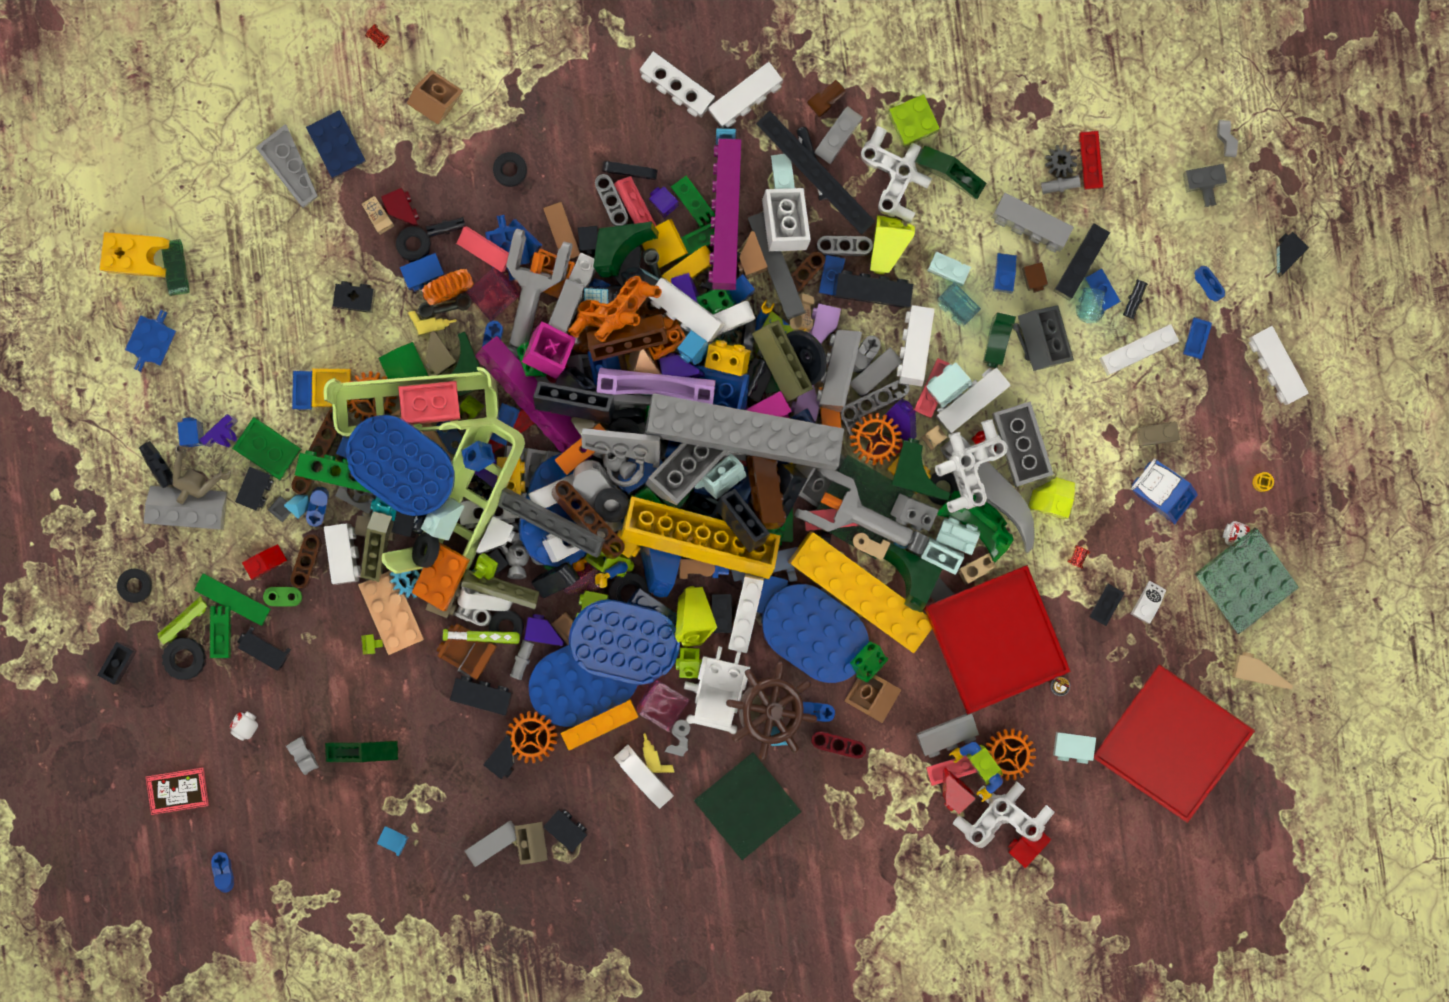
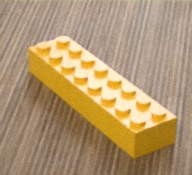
(695, 538)
(860, 591)

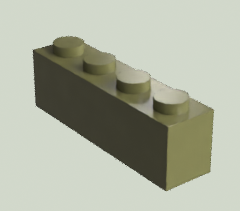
(782, 361)
(375, 545)

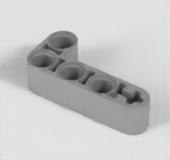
(876, 404)

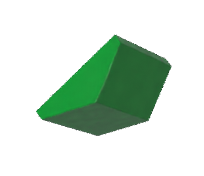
(403, 363)

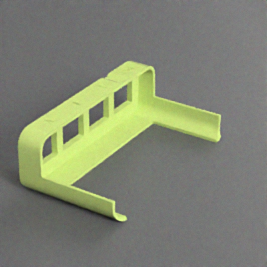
(338, 394)
(476, 430)

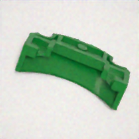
(989, 523)

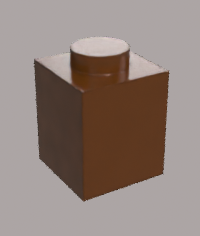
(1035, 277)

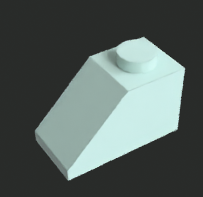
(782, 172)
(443, 520)

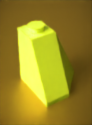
(889, 243)
(1053, 498)
(694, 618)

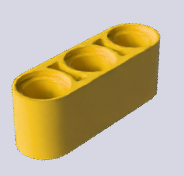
(693, 264)

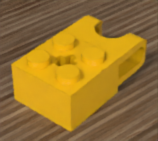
(138, 254)

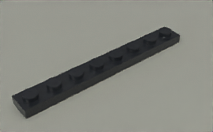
(815, 172)

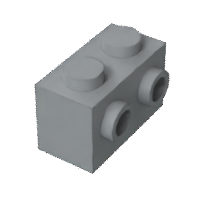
(914, 512)

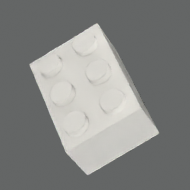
(786, 219)
(342, 553)

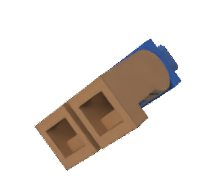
(692, 566)

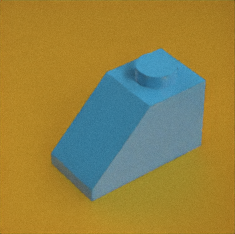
(693, 348)

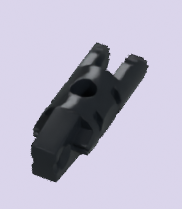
(156, 464)

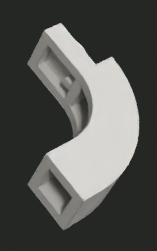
(643, 776)

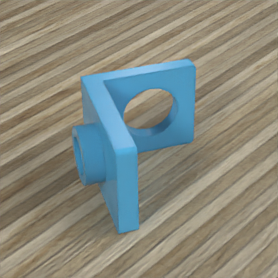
(392, 840)

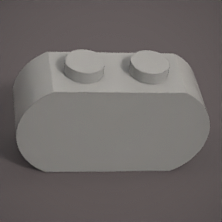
(838, 135)
(591, 479)

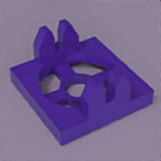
(220, 432)

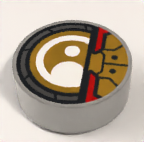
(1060, 686)

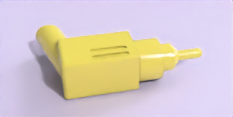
(428, 325)
(652, 758)

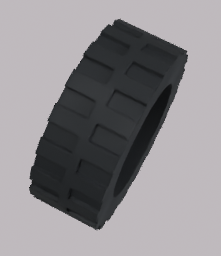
(620, 582)
(169, 658)

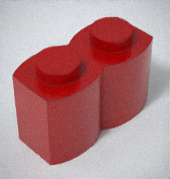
(1025, 850)

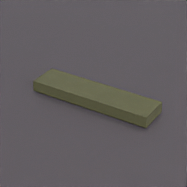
(501, 589)

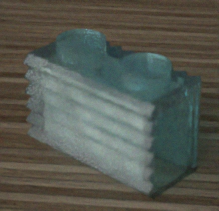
(958, 304)

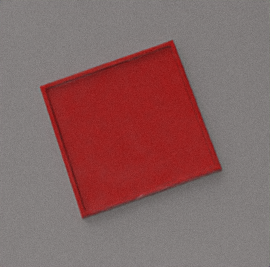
(997, 639)
(1173, 743)

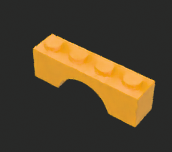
(599, 725)

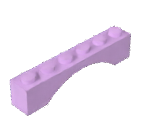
(825, 323)
(630, 382)

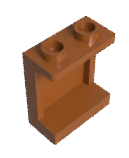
(456, 650)

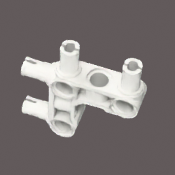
(890, 164)
(967, 474)
(993, 819)

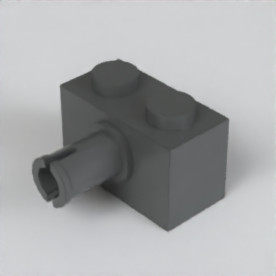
(1205, 180)

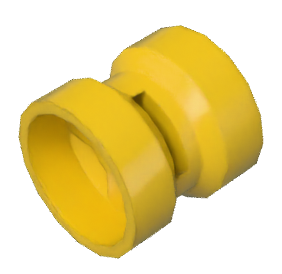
(1259, 483)

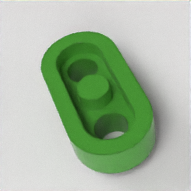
(282, 596)

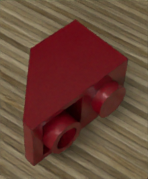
(398, 206)

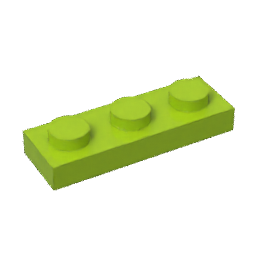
(182, 621)

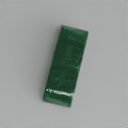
(175, 268)

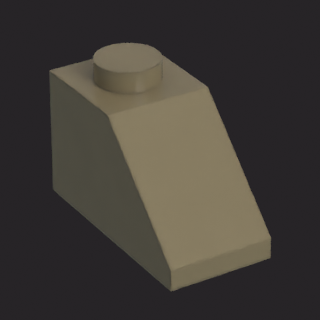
(438, 356)

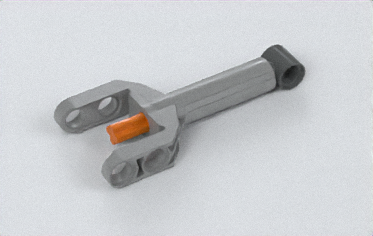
(533, 283)
(851, 511)

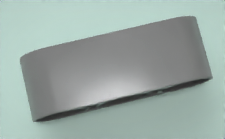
(608, 192)
(852, 240)
(566, 305)
(876, 372)
(491, 844)

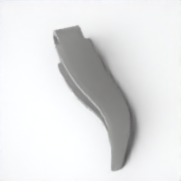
(1002, 497)

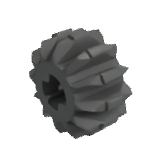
(1060, 168)

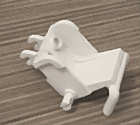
(717, 684)

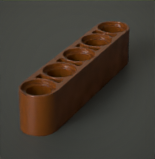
(325, 444)
(586, 510)

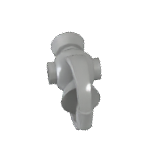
(614, 464)
(516, 556)

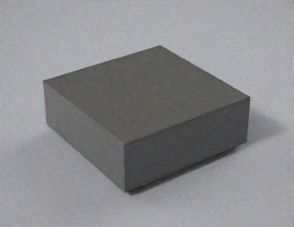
(279, 510)

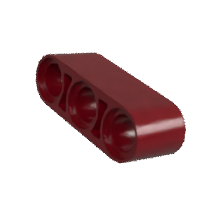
(846, 750)

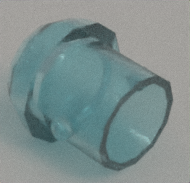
(1091, 305)

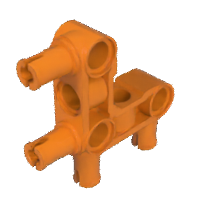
(617, 312)

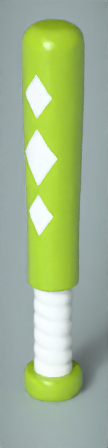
(483, 636)

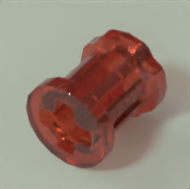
(373, 33)
(1079, 557)

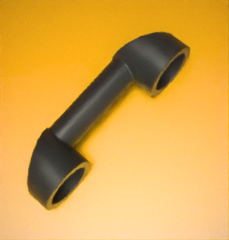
(651, 257)
(462, 302)

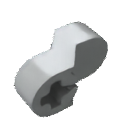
(1229, 141)
(869, 346)

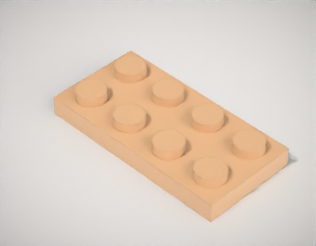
(391, 614)

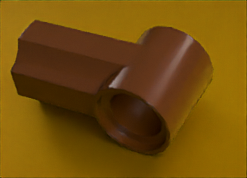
(822, 102)

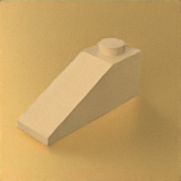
(1255, 670)

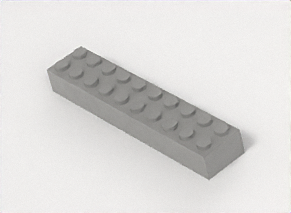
(744, 432)

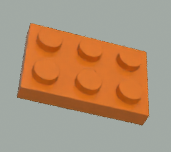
(441, 579)

